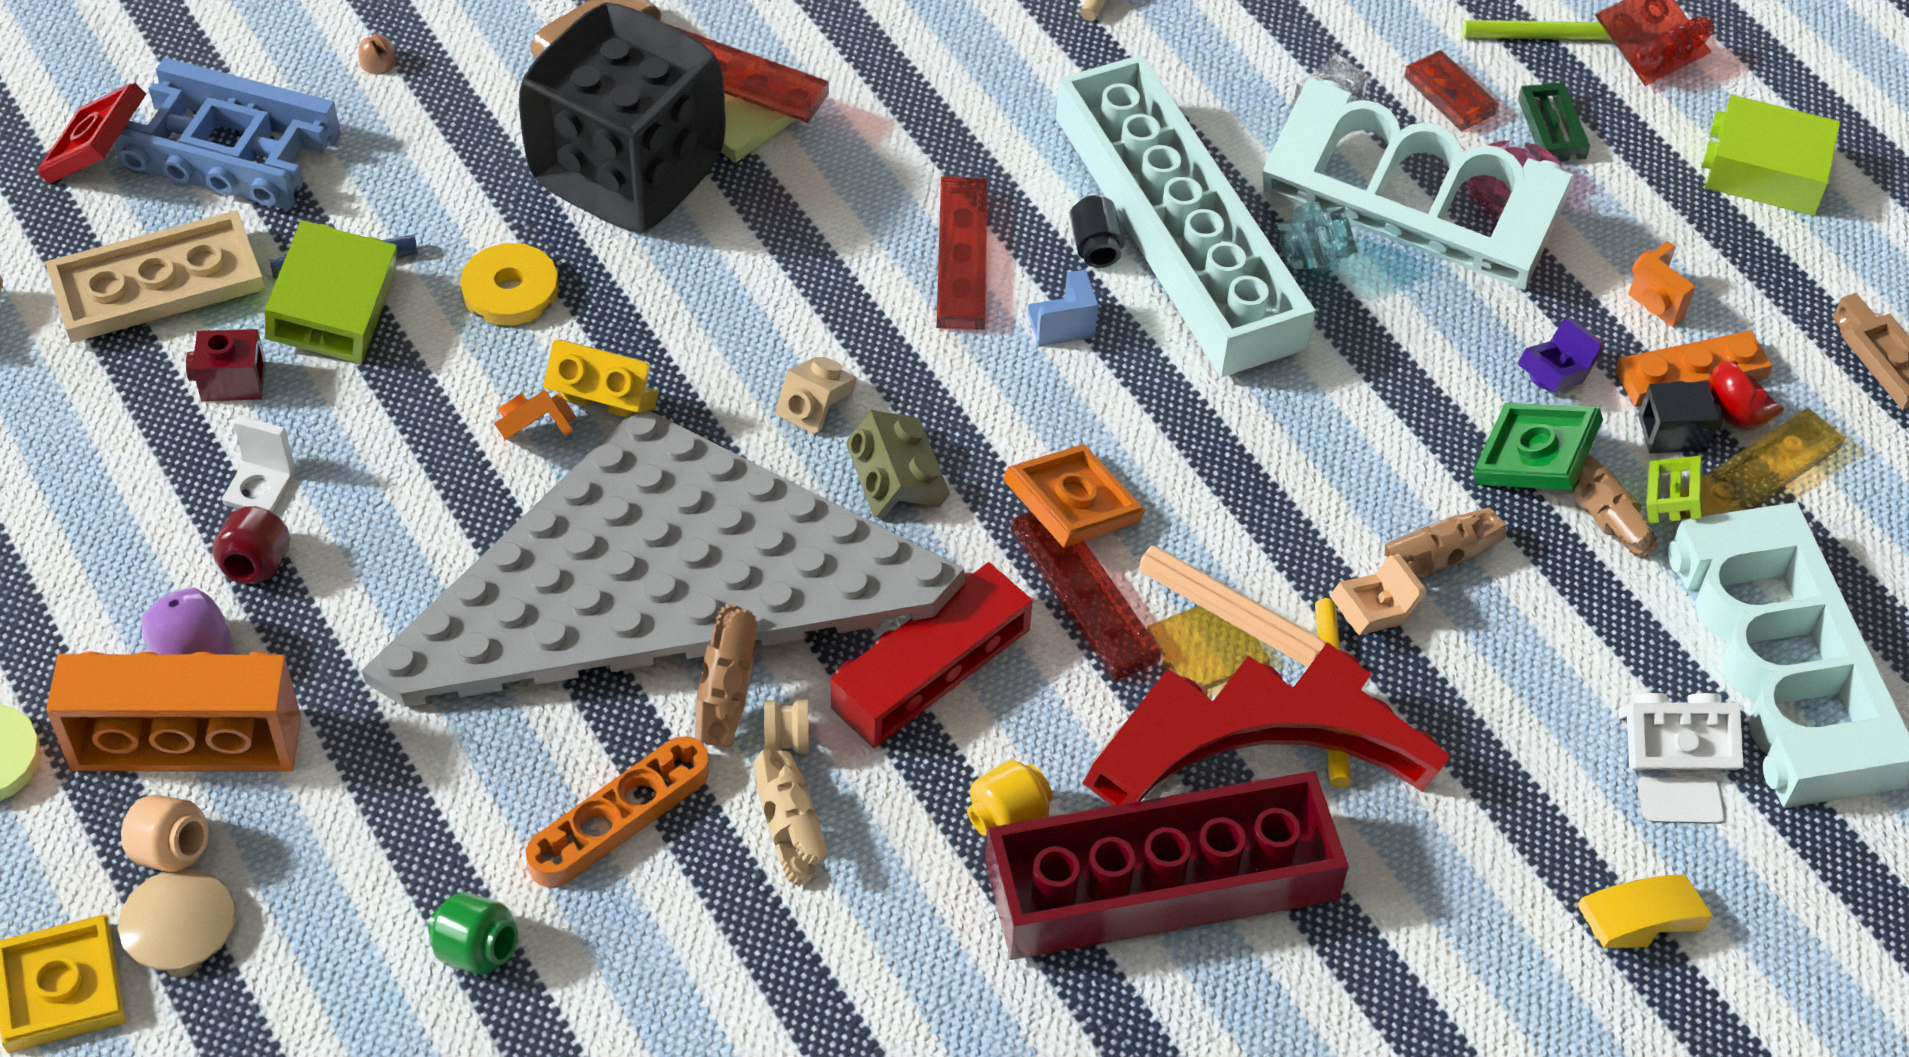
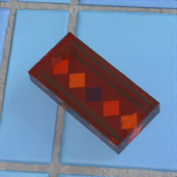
(1451, 90)

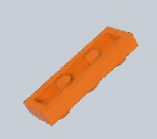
(1691, 363)

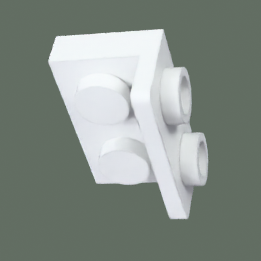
(1683, 735)

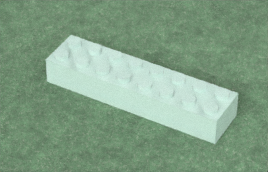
(1184, 216)

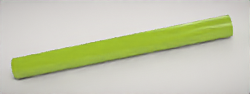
(1534, 30)

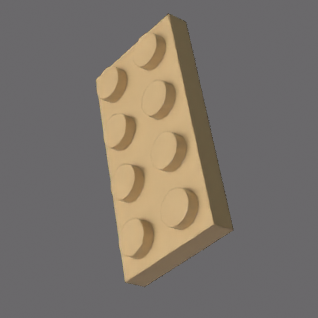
(154, 276)

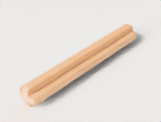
(1231, 605)

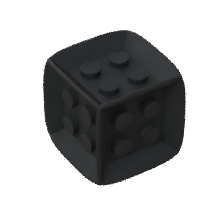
(623, 116)

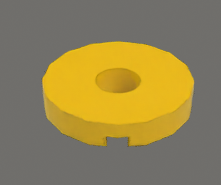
(509, 263)

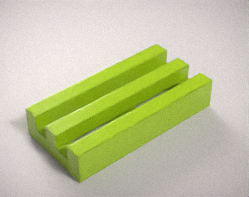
(1676, 502)

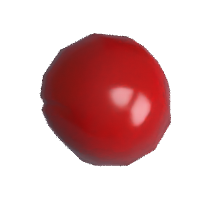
(1741, 397)

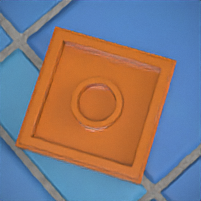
(1073, 495)

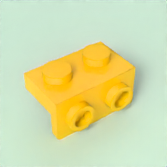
(599, 376)

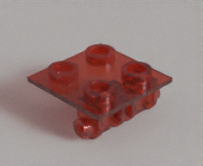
(1656, 36)

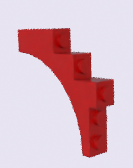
(1255, 708)

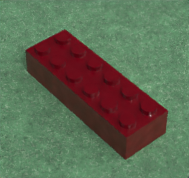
(1164, 864)

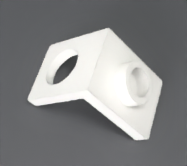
(266, 458)

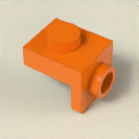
(1661, 287)
(521, 412)

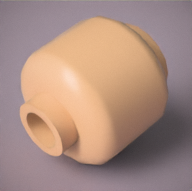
(164, 833)

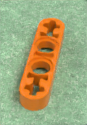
(612, 804)

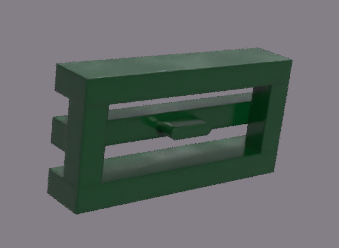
(1578, 140)

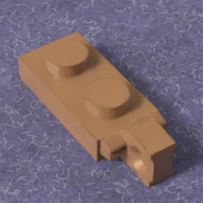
(1878, 344)

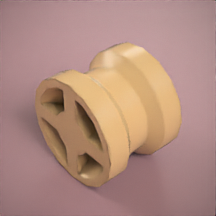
(786, 726)

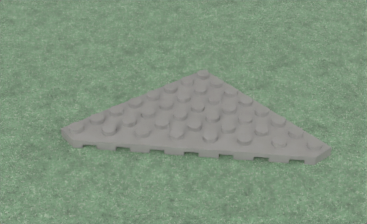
(640, 560)

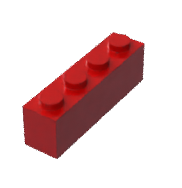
(929, 656)

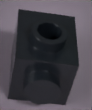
(1679, 417)

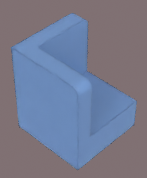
(1069, 317)

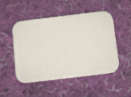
(1680, 799)

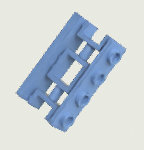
(233, 104)

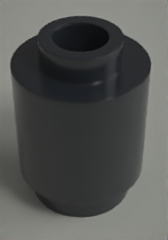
(1097, 231)

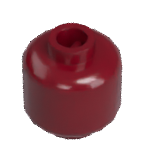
(251, 545)

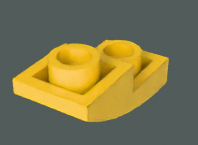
(1640, 909)

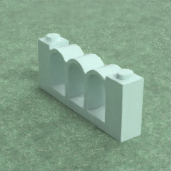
(1327, 114)
(1801, 761)

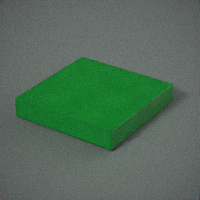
(1538, 446)

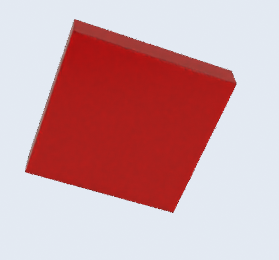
(91, 133)

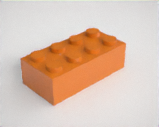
(175, 712)

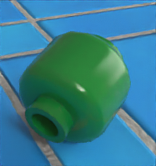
(473, 933)

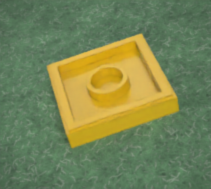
(59, 983)

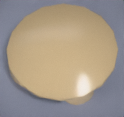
(177, 921)

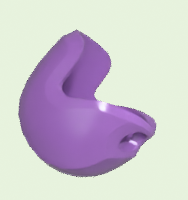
(186, 624)

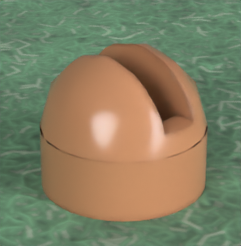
(369, 58)

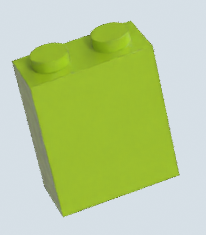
(1770, 154)
(330, 292)

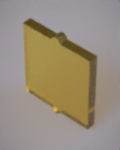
(1204, 646)

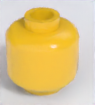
(1009, 796)

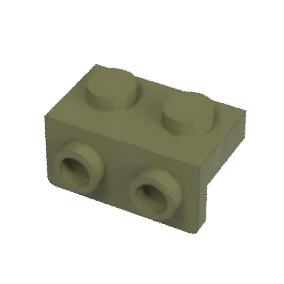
(895, 462)

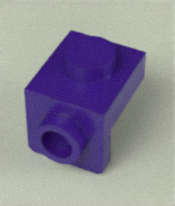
(1564, 359)

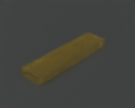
(1768, 465)

